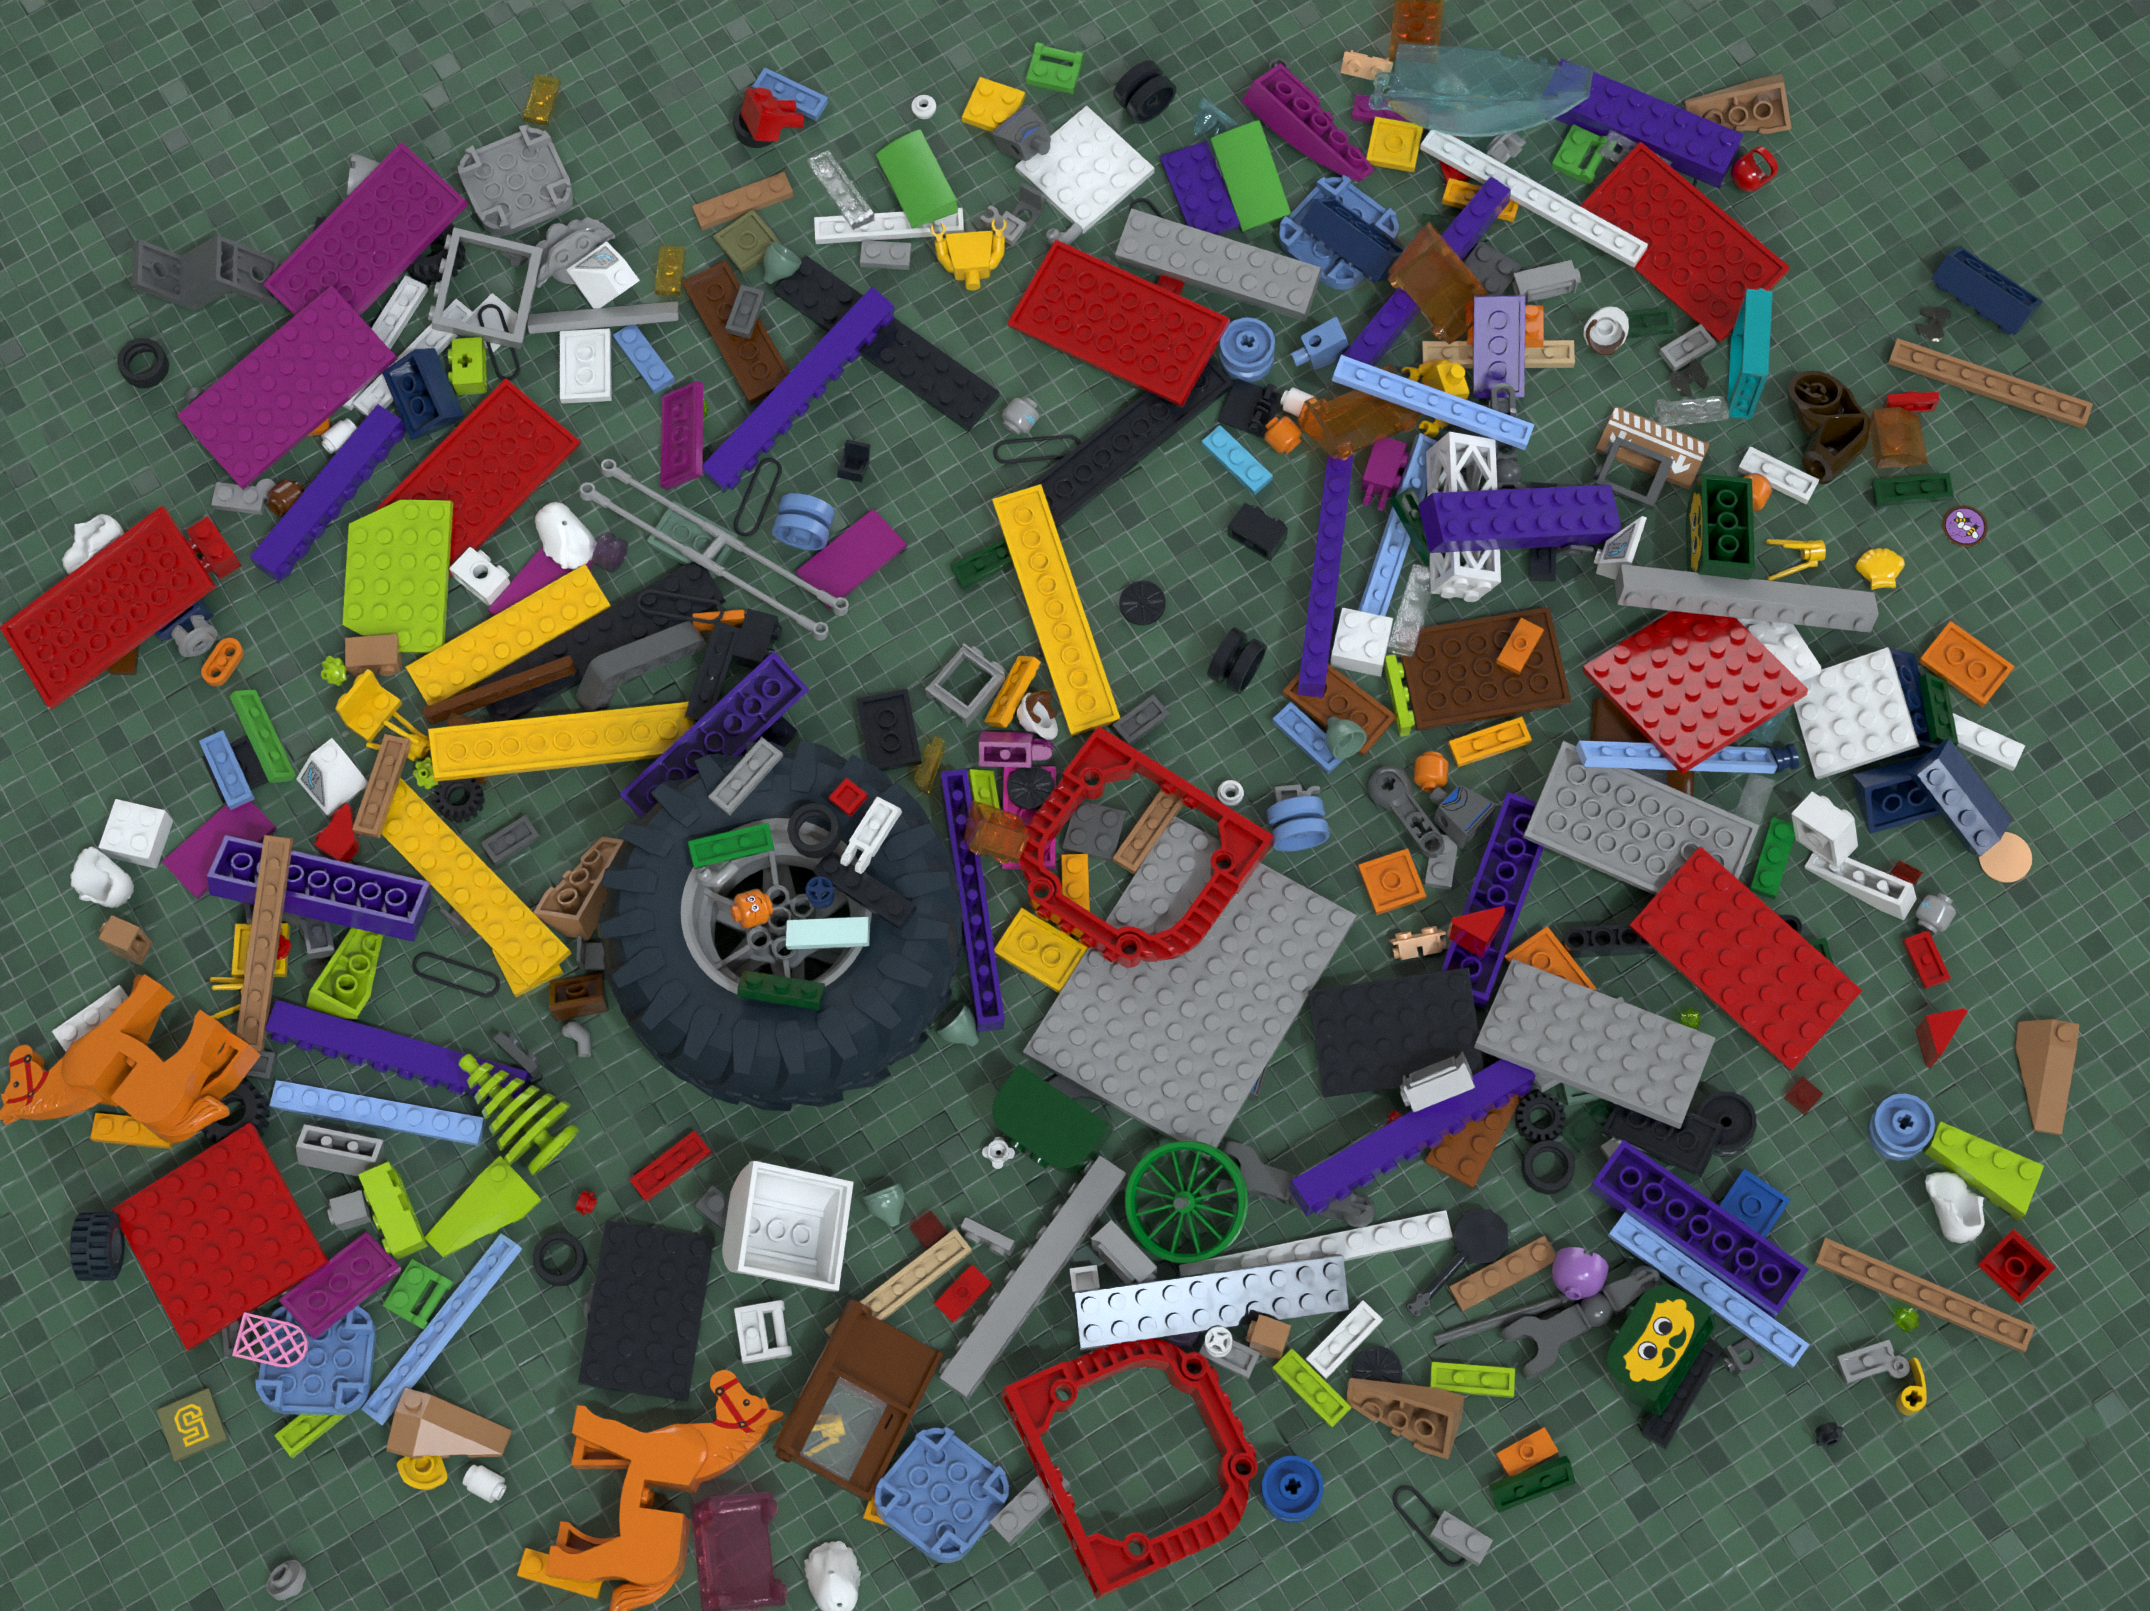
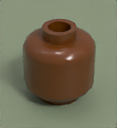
(283, 496)

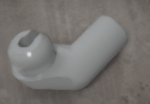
(1065, 237)
(716, 878)
(579, 1034)

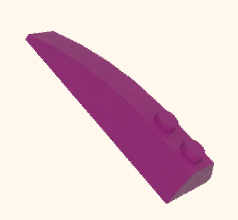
(1297, 117)

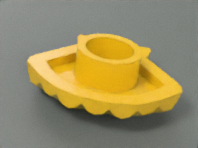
(1880, 567)
(423, 1473)

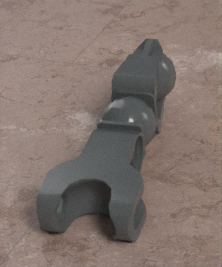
(1508, 470)
(1274, 1183)
(1579, 1319)

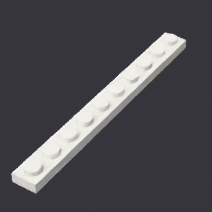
(1536, 197)
(1350, 1243)

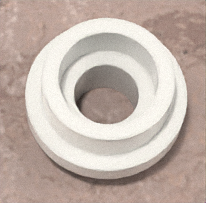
(924, 112)
(1230, 785)

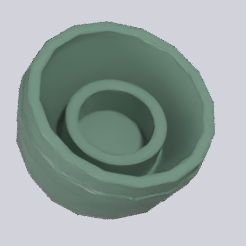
(779, 263)
(1344, 737)
(958, 1026)
(886, 1204)

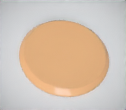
(2007, 859)

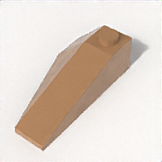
(1749, 106)
(578, 899)
(2046, 1063)
(1419, 1413)
(435, 1427)

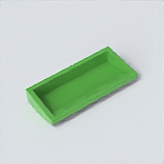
(1250, 176)
(917, 179)

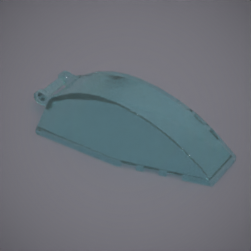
(1477, 90)

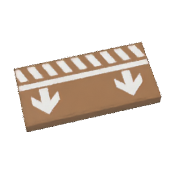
(1684, 449)

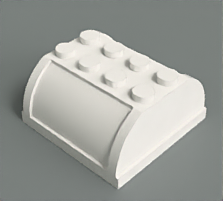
(787, 1225)

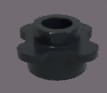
(1828, 1434)

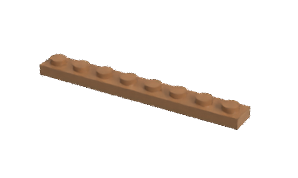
(1990, 383)
(264, 940)
(1924, 1295)

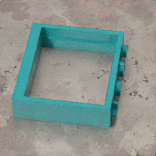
(1749, 353)

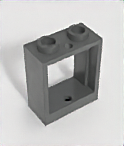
(1658, 482)

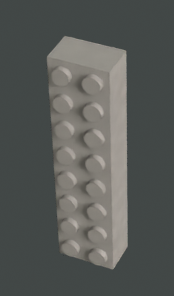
(1218, 265)

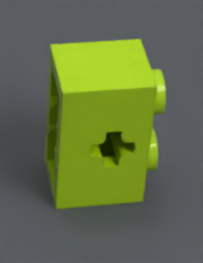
(468, 366)

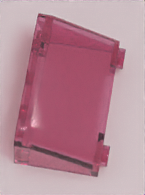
(736, 1553)

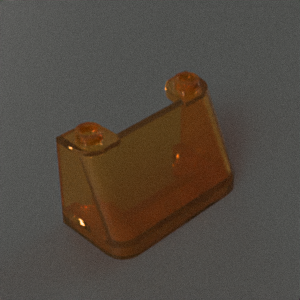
(1437, 283)
(1354, 421)

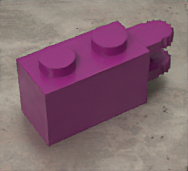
(1383, 469)
(1012, 749)

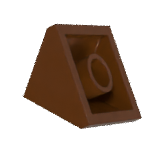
(578, 996)

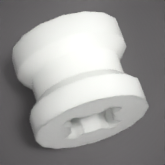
(1216, 1337)

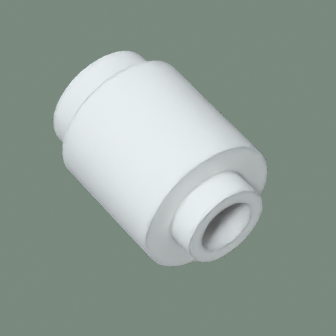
(1294, 400)
(337, 435)
(484, 1483)

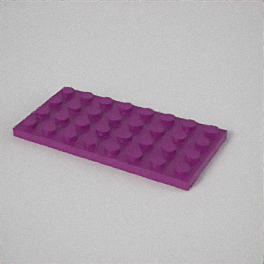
(370, 235)
(287, 387)

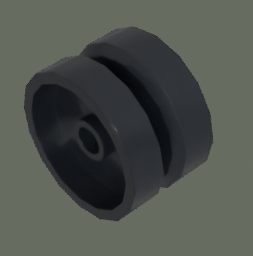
(1144, 92)
(1236, 660)
(1742, 1119)

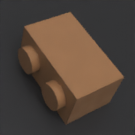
(377, 653)
(125, 940)
(1268, 1337)

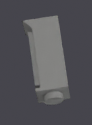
(1546, 281)

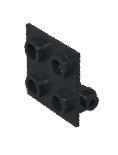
(1250, 407)

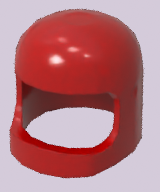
(1748, 175)

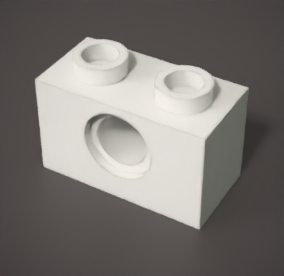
(472, 564)

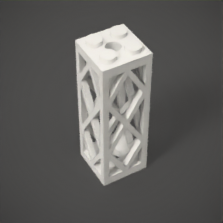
(1453, 453)

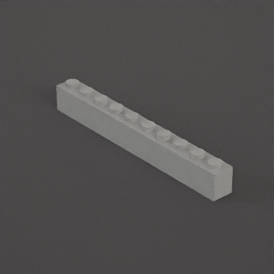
(1746, 598)
(1033, 1277)

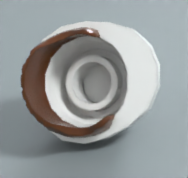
(1606, 330)
(1037, 715)

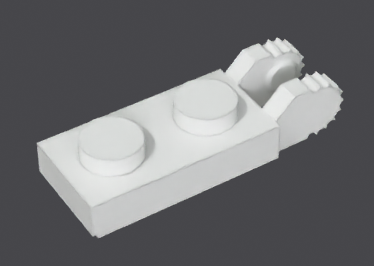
(871, 833)

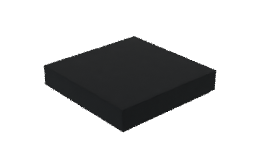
(249, 764)

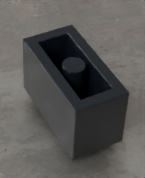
(1258, 531)
(756, 638)

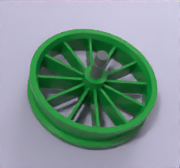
(1186, 1201)

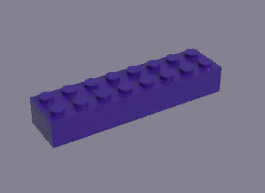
(1687, 140)
(1519, 518)
(723, 730)
(1500, 881)
(326, 890)
(1698, 1228)

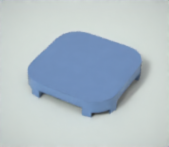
(1300, 246)
(331, 1376)
(941, 1495)

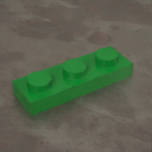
(731, 845)
(1773, 858)

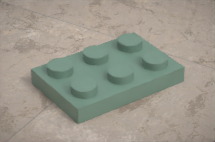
(687, 534)

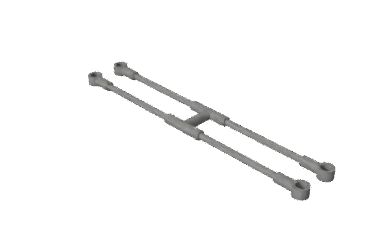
(721, 538)

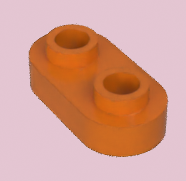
(220, 662)

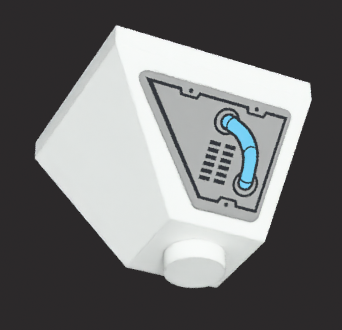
(602, 275)
(1619, 549)
(331, 777)

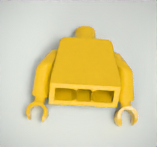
(970, 254)
(1441, 376)

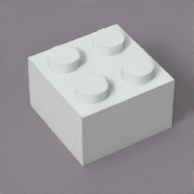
(1361, 642)
(1825, 829)
(136, 833)

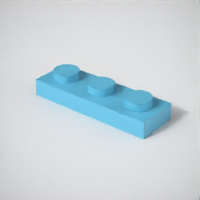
(1237, 460)

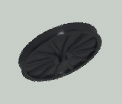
(1142, 603)
(1030, 787)
(1377, 1365)

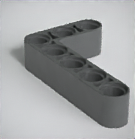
(633, 660)

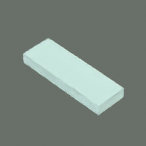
(828, 933)

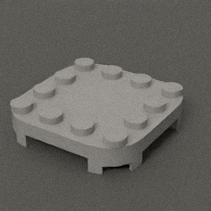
(516, 182)

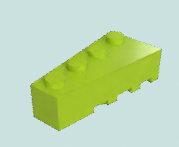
(1990, 1169)

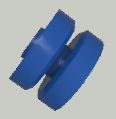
(1292, 1472)

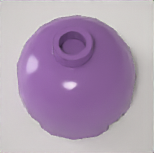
(1578, 1273)

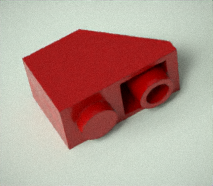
(338, 839)

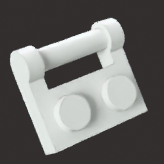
(753, 1332)

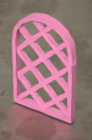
(241, 1333)

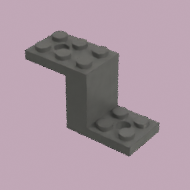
(203, 272)

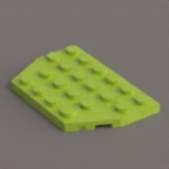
(400, 573)

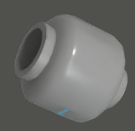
(1020, 415)
(1935, 913)

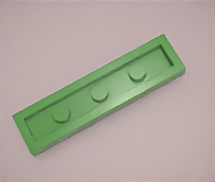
(262, 736)

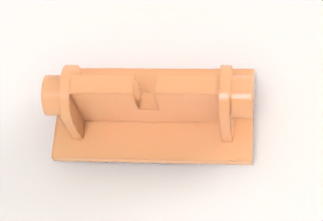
(1364, 66)
(1408, 943)

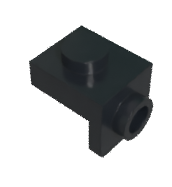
(855, 461)

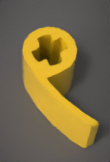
(1918, 1391)

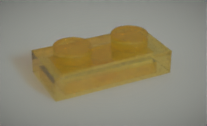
(541, 100)
(670, 270)
(933, 755)

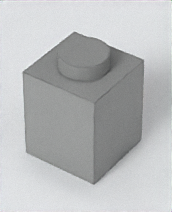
(349, 1211)

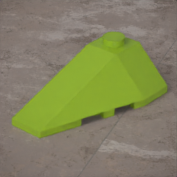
(348, 977)
(487, 1205)

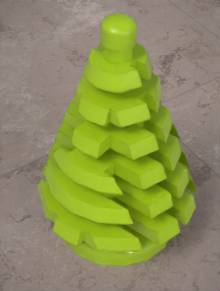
(524, 1119)

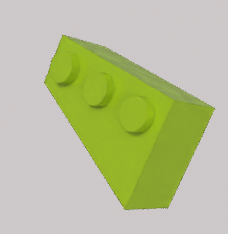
(392, 1210)

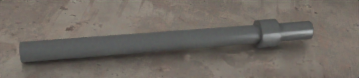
(1503, 1319)

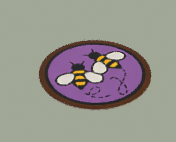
(1964, 526)

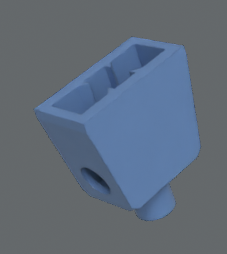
(1322, 345)

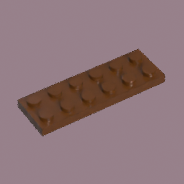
(752, 361)

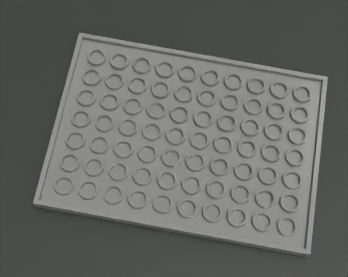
(1194, 1031)

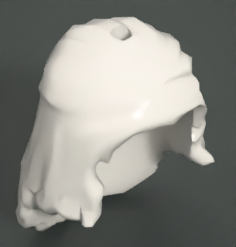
(90, 540)
(569, 543)
(100, 879)
(1956, 1207)
(833, 1576)

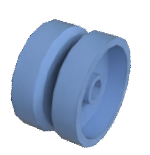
(1247, 350)
(803, 521)
(1298, 823)
(1902, 1111)

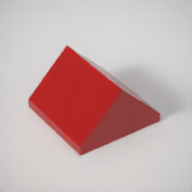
(1476, 929)
(1936, 1032)
(2016, 1265)

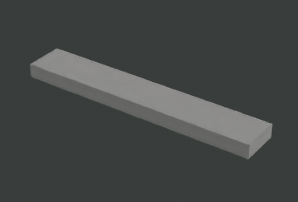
(603, 317)

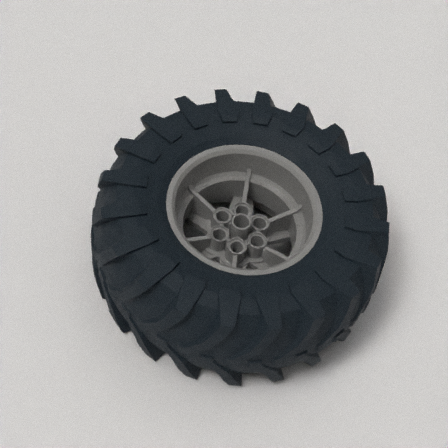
(685, 997)

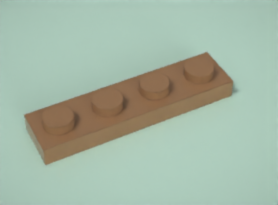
(741, 201)
(382, 786)
(1147, 831)
(1502, 1274)

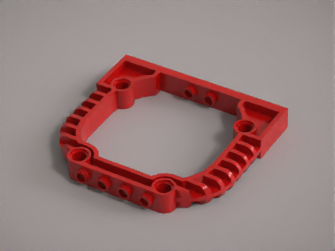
(1111, 760)
(1108, 1561)

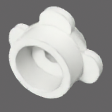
(998, 1160)

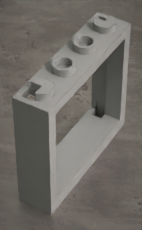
(441, 289)

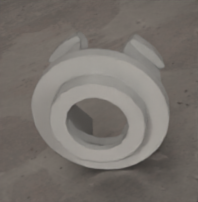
(1505, 146)
(188, 641)

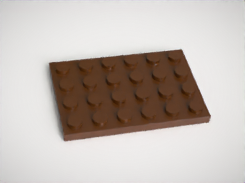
(1459, 682)

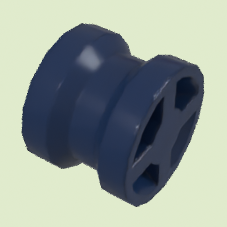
(1785, 757)
(818, 886)

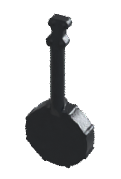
(1479, 1238)

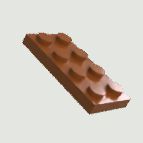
(1344, 701)
(1468, 1152)

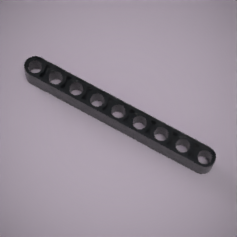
(1617, 946)

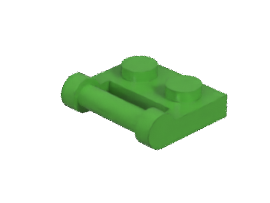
(1054, 75)
(1573, 152)
(410, 1291)

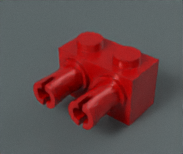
(767, 115)
(216, 553)

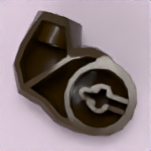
(1832, 419)

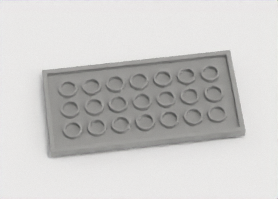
(1631, 823)
(1595, 1043)

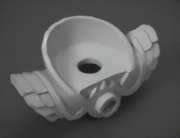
(567, 246)

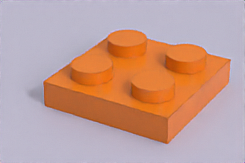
(1392, 881)

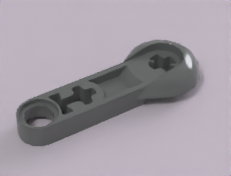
(1404, 806)

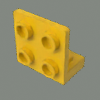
(367, 706)

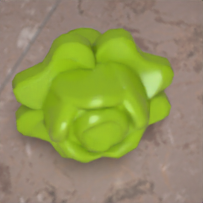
(334, 671)
(425, 774)

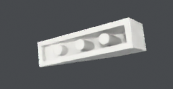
(1867, 884)

